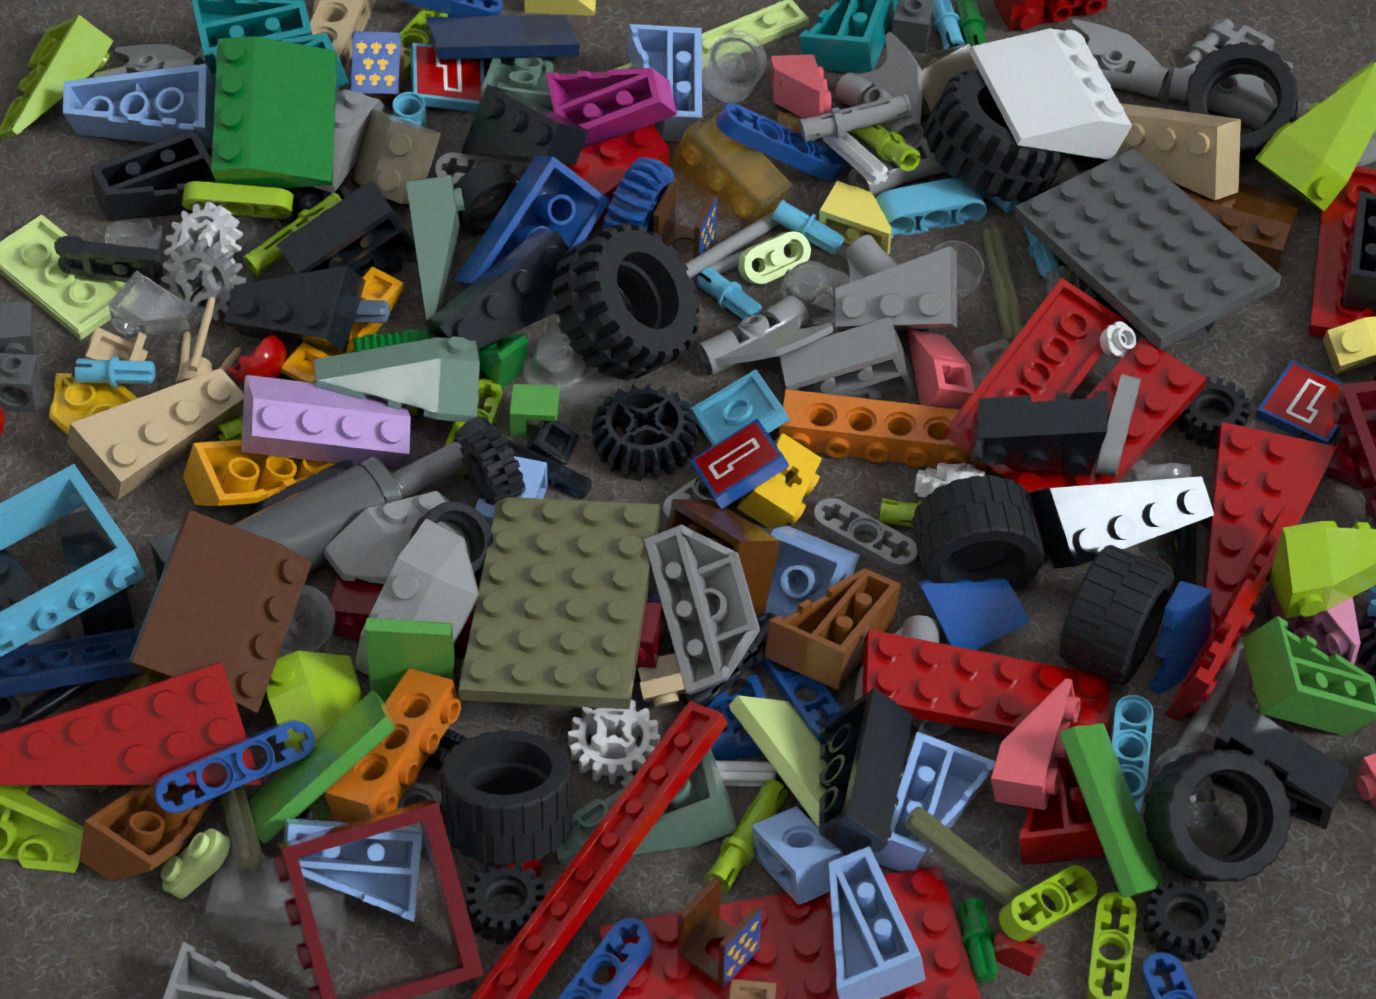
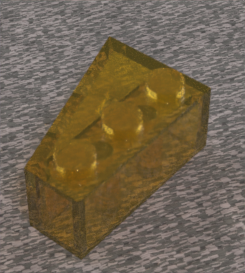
(730, 170)

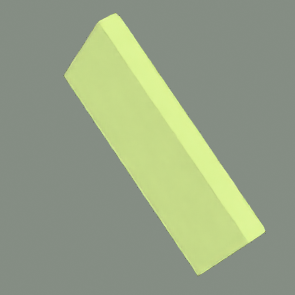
(33, 267)
(786, 745)

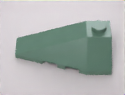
(521, 76)
(435, 229)
(425, 374)
(693, 817)

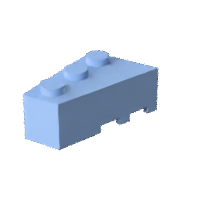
(678, 58)

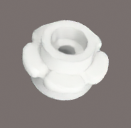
(1117, 340)

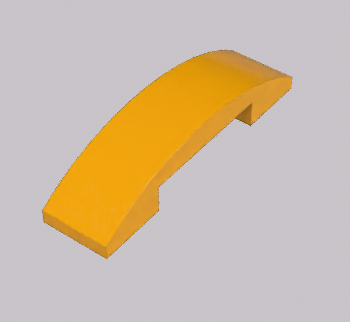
(377, 287)

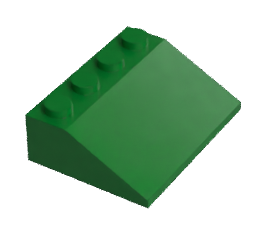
(273, 113)

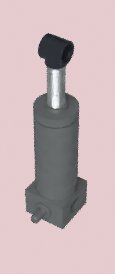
(321, 512)

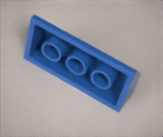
(544, 198)

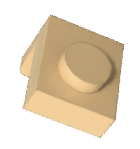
(106, 345)
(663, 682)

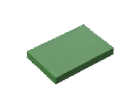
(406, 644)

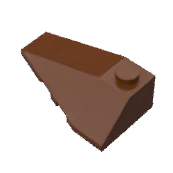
(137, 833)

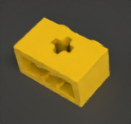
(781, 496)

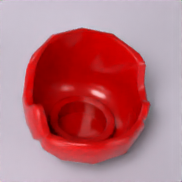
(262, 362)

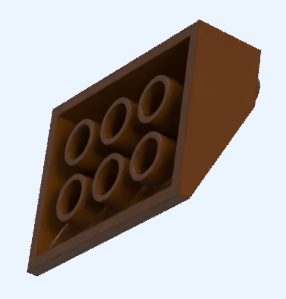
(1256, 218)
(223, 601)

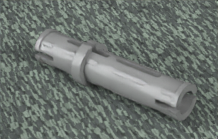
(860, 116)

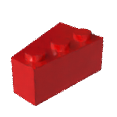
(607, 161)
(1065, 826)

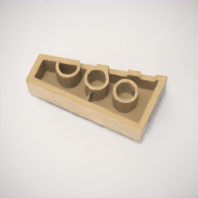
(1187, 147)
(151, 432)

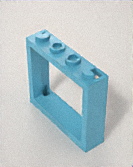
(80, 589)

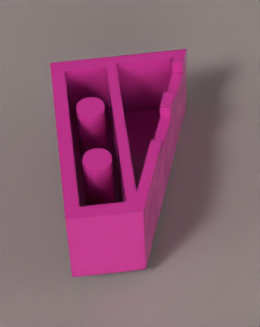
(612, 100)

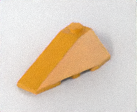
(225, 475)

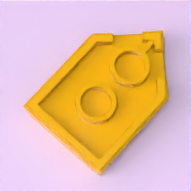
(79, 401)

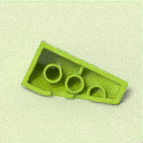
(64, 54)
(1327, 142)
(1322, 566)
(314, 691)
(37, 833)

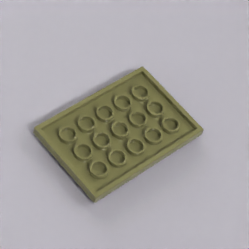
(561, 603)

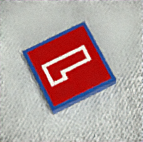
(1302, 403)
(739, 463)

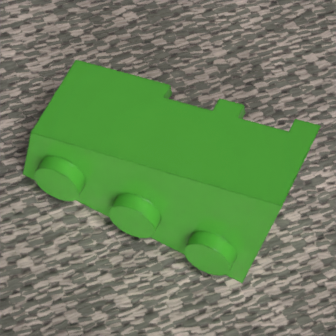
(1305, 684)

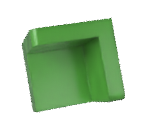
(532, 403)

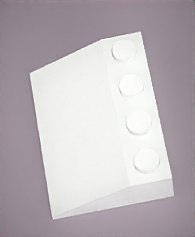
(1053, 93)

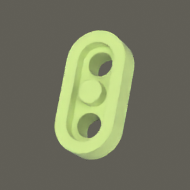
(772, 258)
(195, 863)

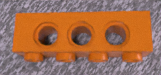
(421, 712)

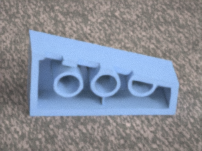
(143, 104)

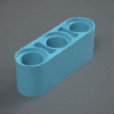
(931, 205)
(1133, 741)

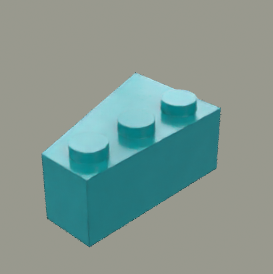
(246, 19)
(849, 35)

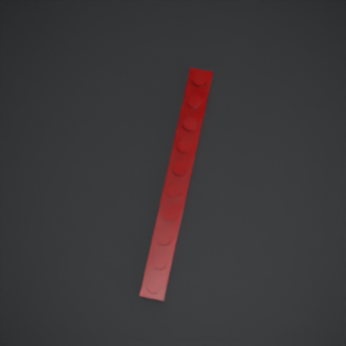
(603, 855)

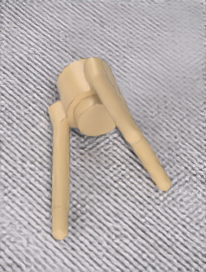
(198, 365)

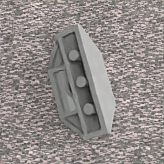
(351, 123)
(378, 537)
(427, 583)
(703, 604)

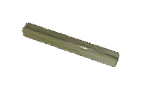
(1002, 283)
(242, 829)
(964, 857)

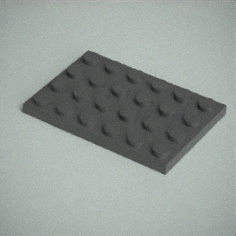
(1147, 248)

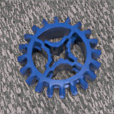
(639, 194)

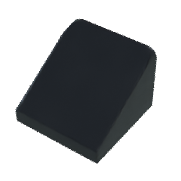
(553, 441)

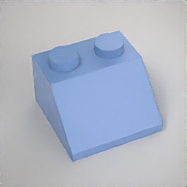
(805, 570)

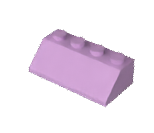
(320, 424)

